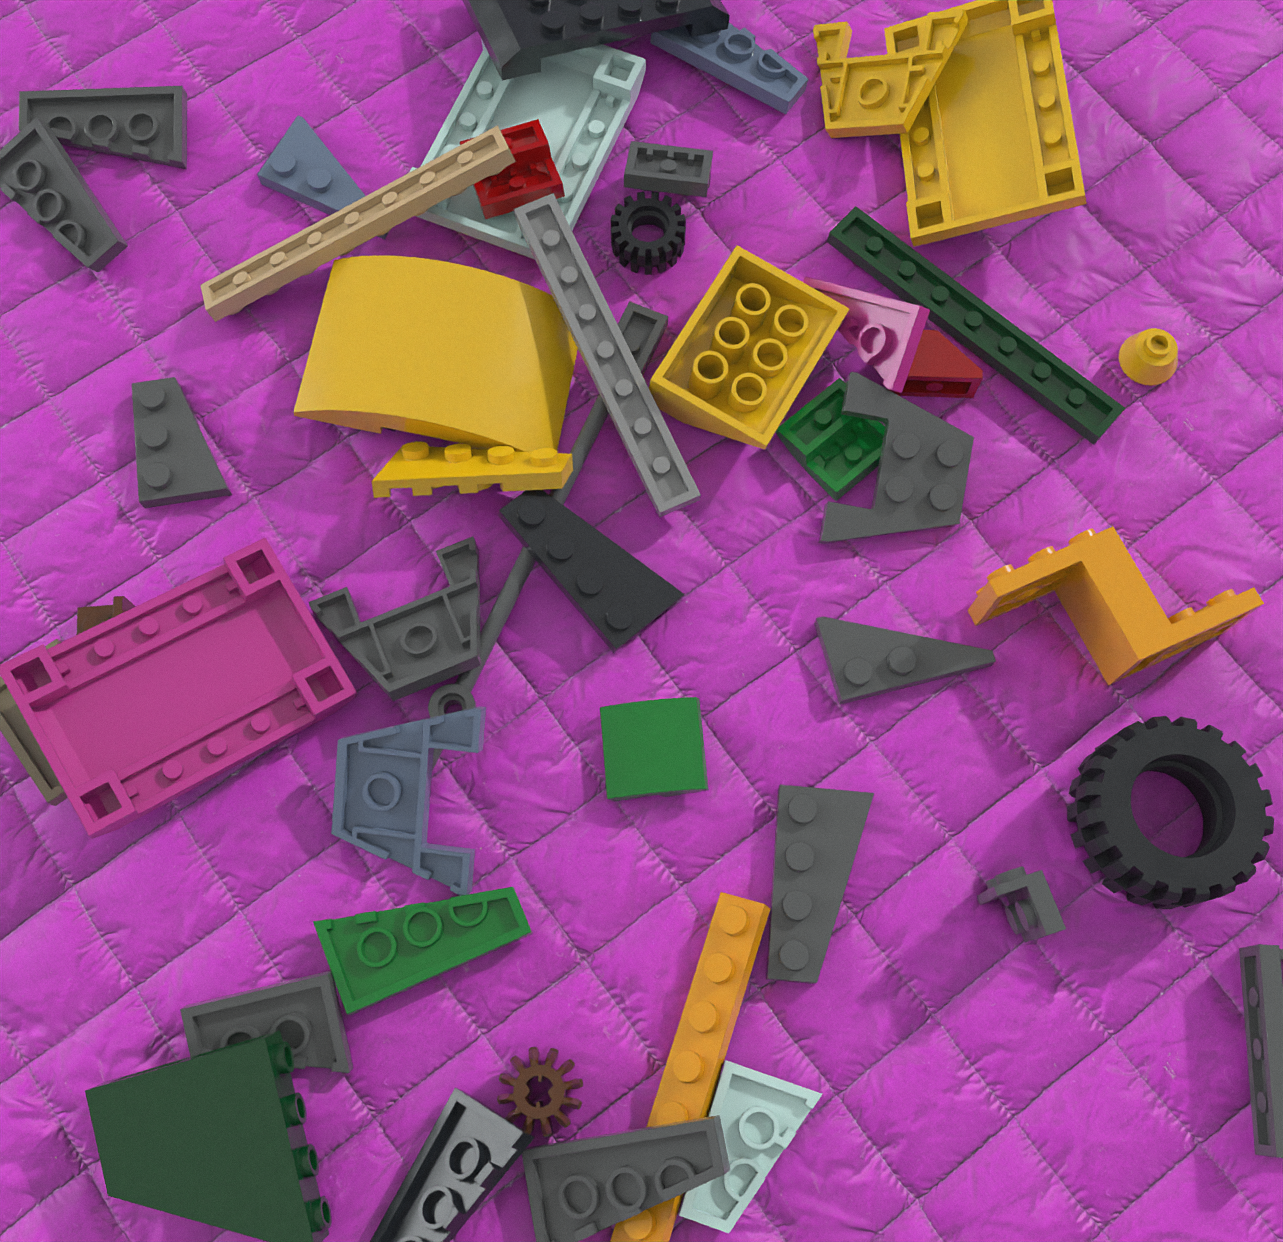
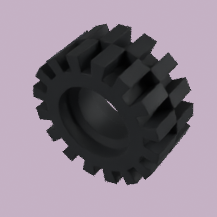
(648, 212)

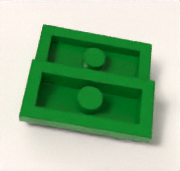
(830, 445)
(653, 748)

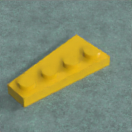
(472, 470)

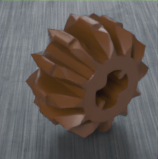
(523, 1089)

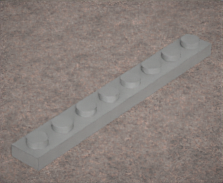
(607, 356)

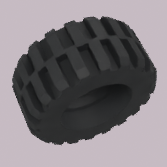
(1220, 783)

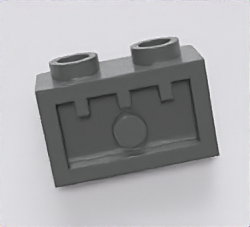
(668, 169)
(1031, 903)

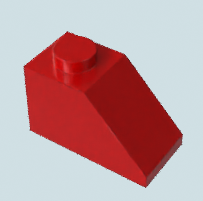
(941, 370)

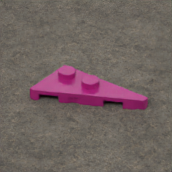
(880, 328)

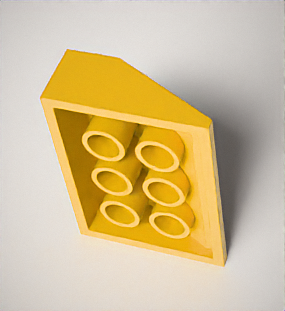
(746, 351)

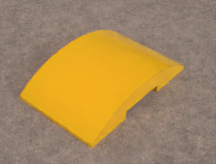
(438, 354)

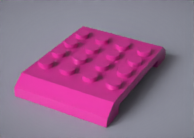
(178, 689)

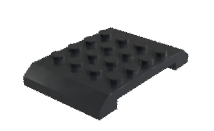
(527, 30)

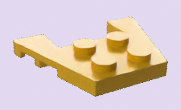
(881, 90)

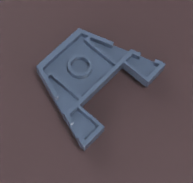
(387, 789)

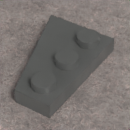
(170, 448)
(301, 1009)

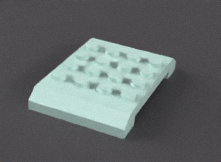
(581, 108)

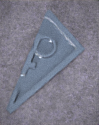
(309, 171)

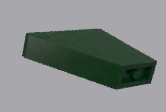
(215, 1142)

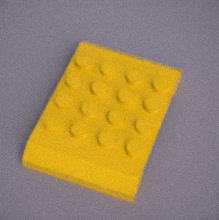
(995, 126)

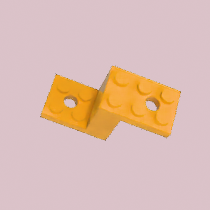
(1109, 603)

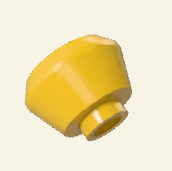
(1149, 357)

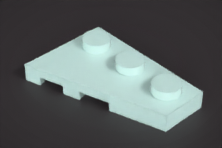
(757, 1123)

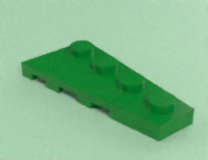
(409, 945)

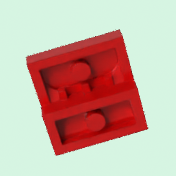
(524, 180)

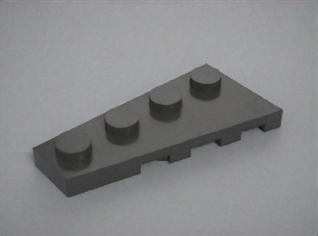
(55, 195)
(811, 867)
(614, 1176)

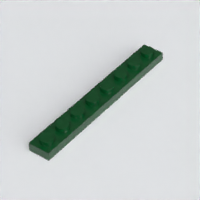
(976, 325)

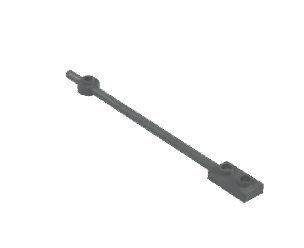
(642, 332)

